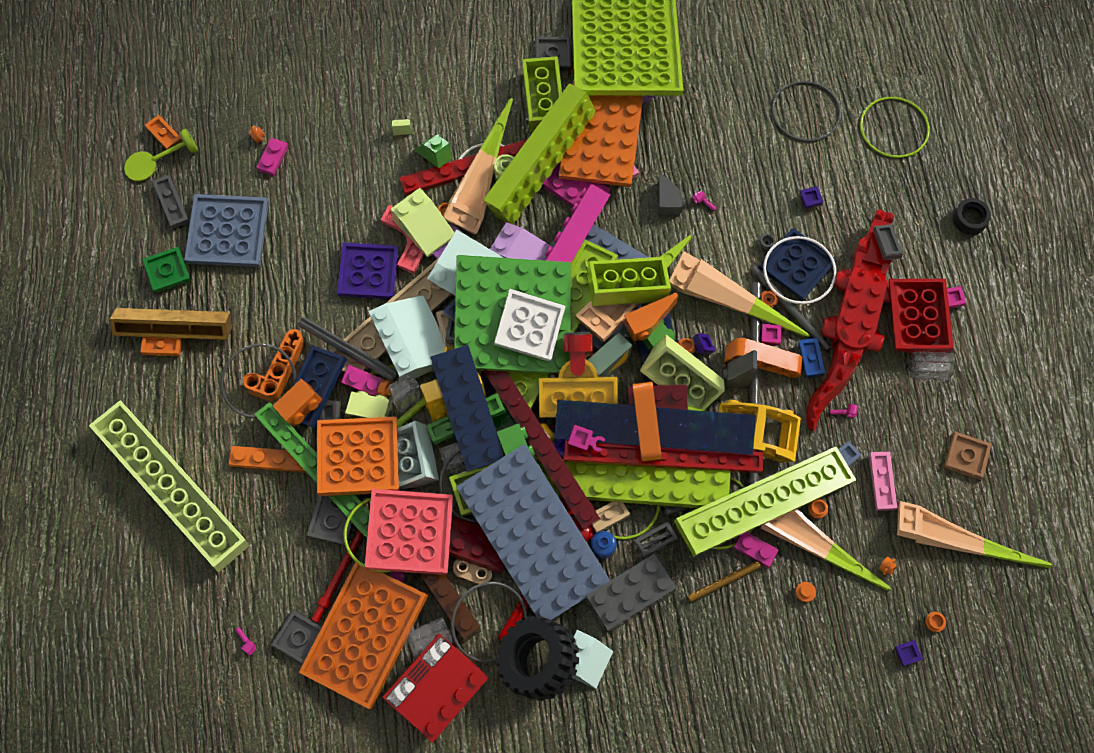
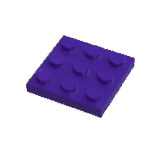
(368, 270)

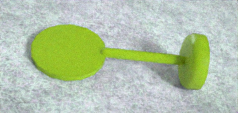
(142, 164)

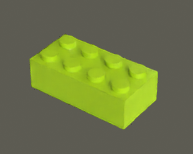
(541, 87)
(628, 281)

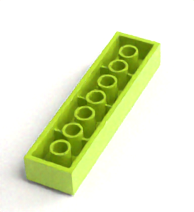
(540, 154)

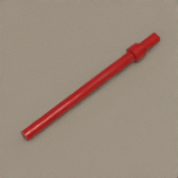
(324, 602)

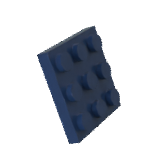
(797, 265)

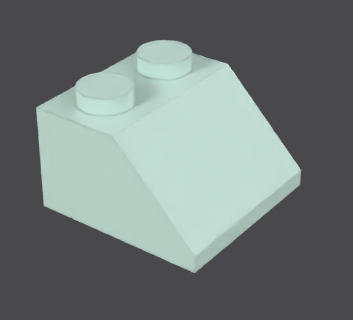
(592, 659)

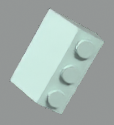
(415, 456)

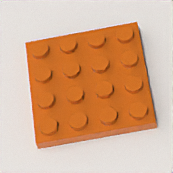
(357, 456)

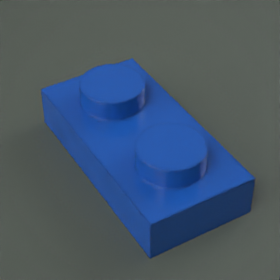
(812, 358)

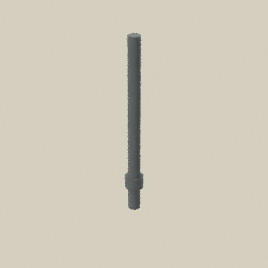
(791, 309)

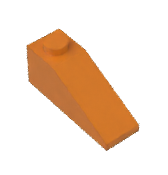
(644, 320)

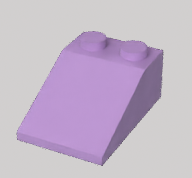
(519, 244)

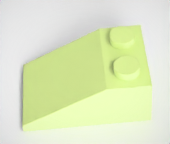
(422, 222)

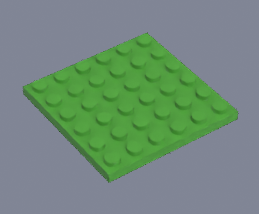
(480, 300)

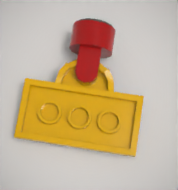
(576, 378)

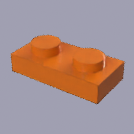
(163, 132)
(161, 346)

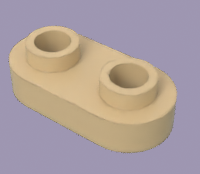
(471, 572)

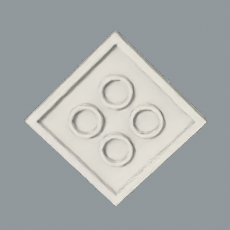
(529, 325)

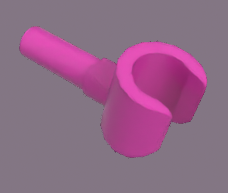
(701, 197)
(850, 412)
(248, 647)

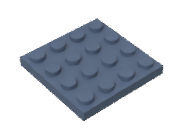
(226, 230)

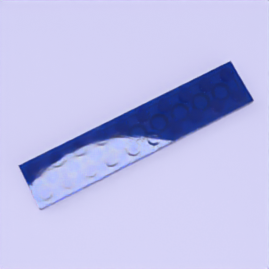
(676, 426)

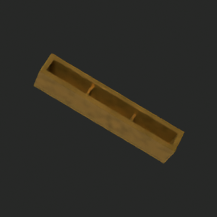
(171, 323)

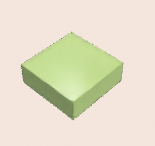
(401, 127)

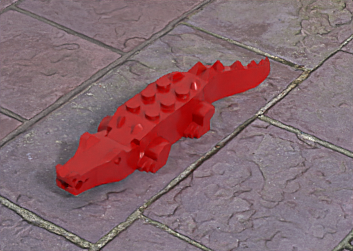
(856, 319)

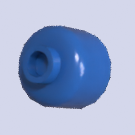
(603, 545)

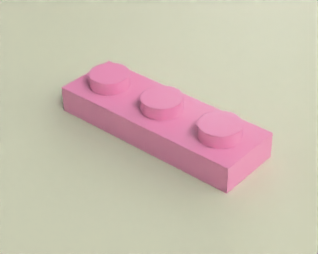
(882, 481)

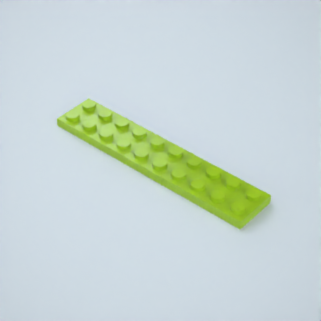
(580, 296)
(647, 484)
(764, 501)

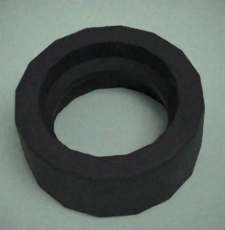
(976, 205)

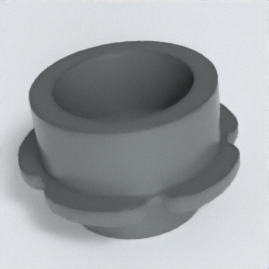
(766, 238)

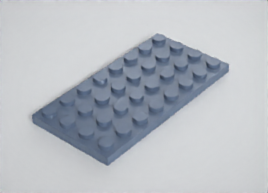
(533, 533)

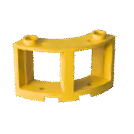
(789, 429)

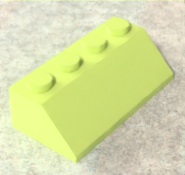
(674, 365)

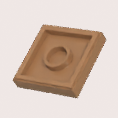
(967, 455)

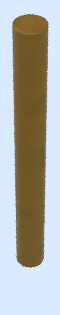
(723, 581)

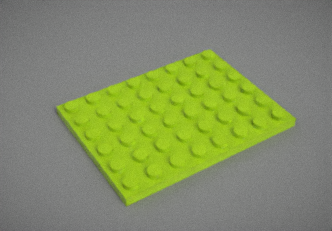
(626, 47)

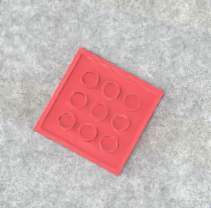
(409, 532)

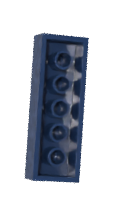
(466, 407)

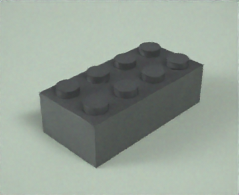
(630, 594)

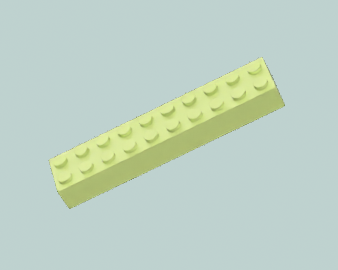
(169, 486)

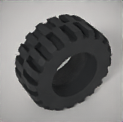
(514, 656)

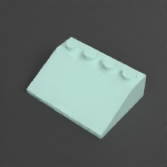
(445, 269)
(408, 334)

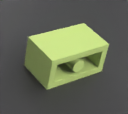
(366, 406)

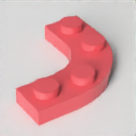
(412, 254)

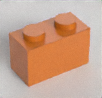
(297, 403)

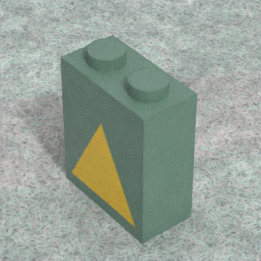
(611, 356)

